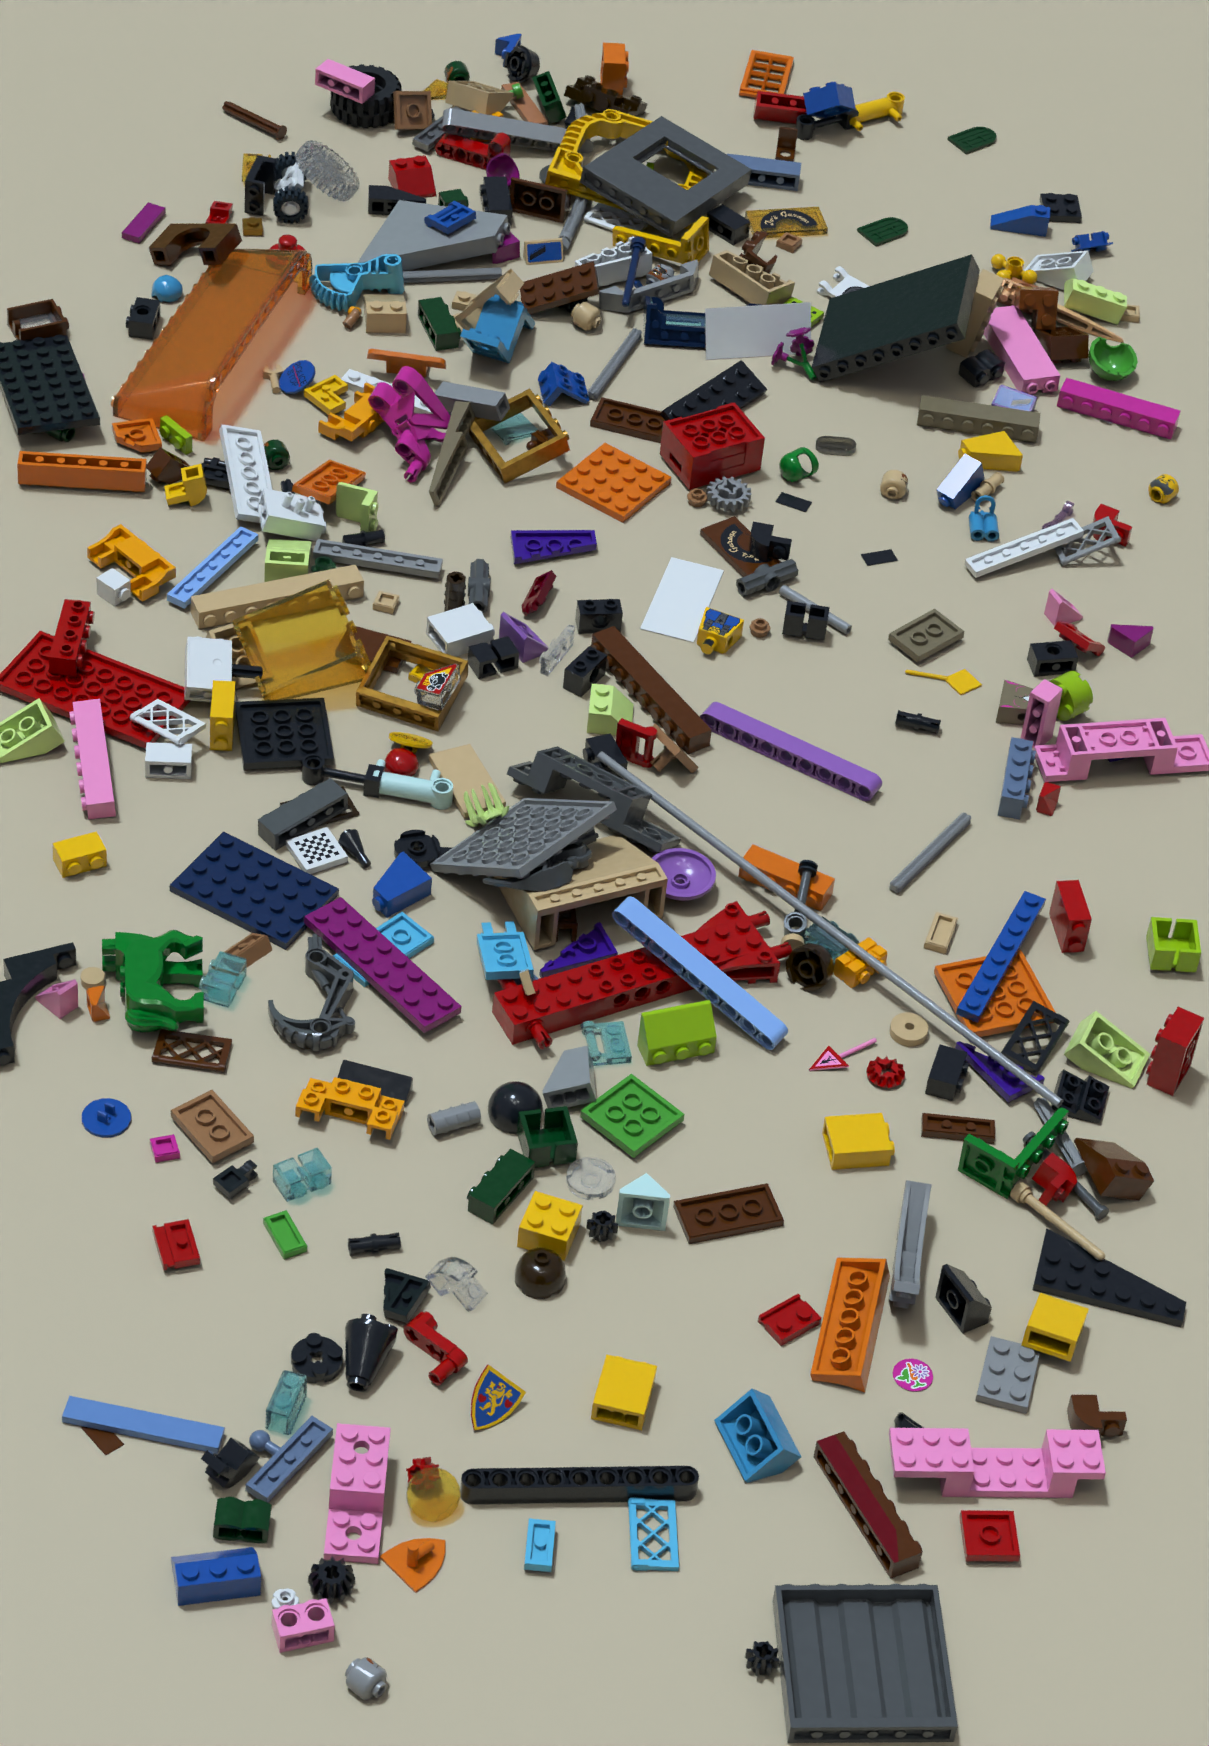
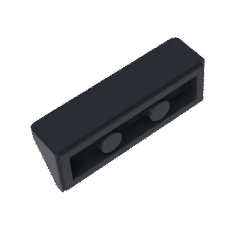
(391, 1083)

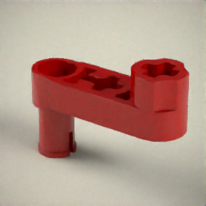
(422, 1334)

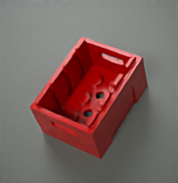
(712, 445)

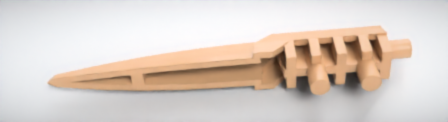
(1064, 315)

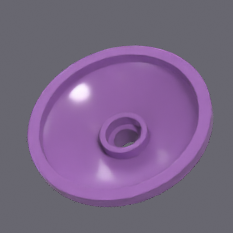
(688, 873)

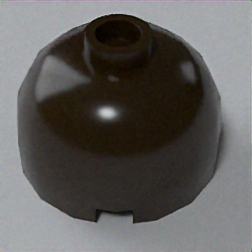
(810, 966)
(540, 1273)

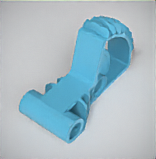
(353, 278)

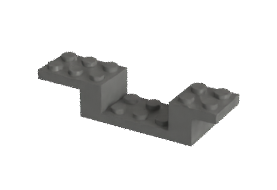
(556, 765)

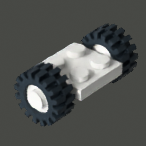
(289, 201)

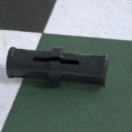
(917, 721)
(374, 1243)

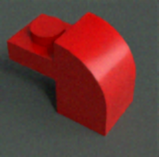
(1122, 529)
(1056, 1179)

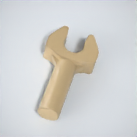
(273, 376)

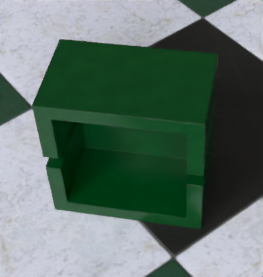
(552, 1143)

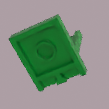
(998, 1170)

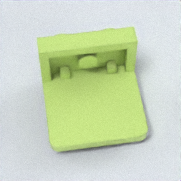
(357, 505)

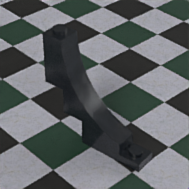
(24, 978)

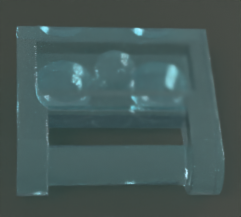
(613, 1039)

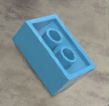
(757, 1437)

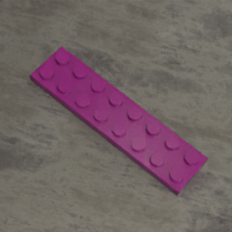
(382, 965)

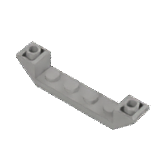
(666, 289)

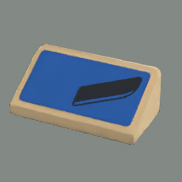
(543, 251)

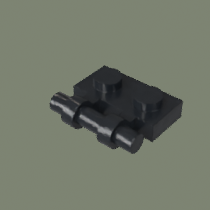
(215, 472)

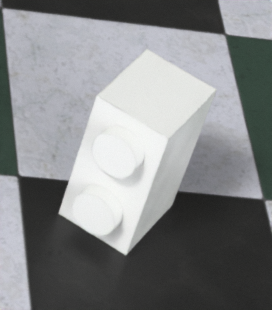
(168, 760)

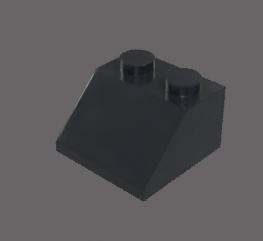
(962, 1299)

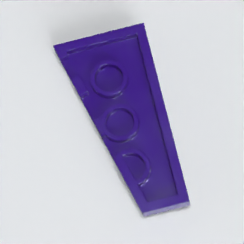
(545, 544)

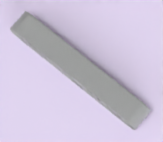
(488, 126)

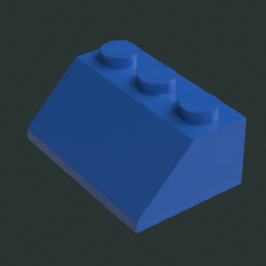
(216, 1576)

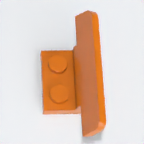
(397, 360)

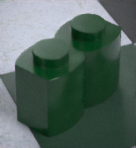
(242, 1520)

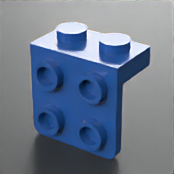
(558, 380)

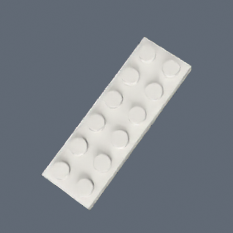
(245, 469)

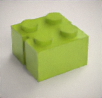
(1179, 951)

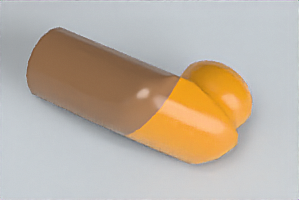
(353, 315)

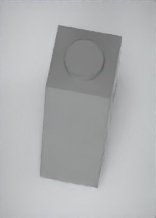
(571, 1080)

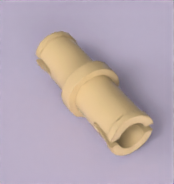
(988, 486)

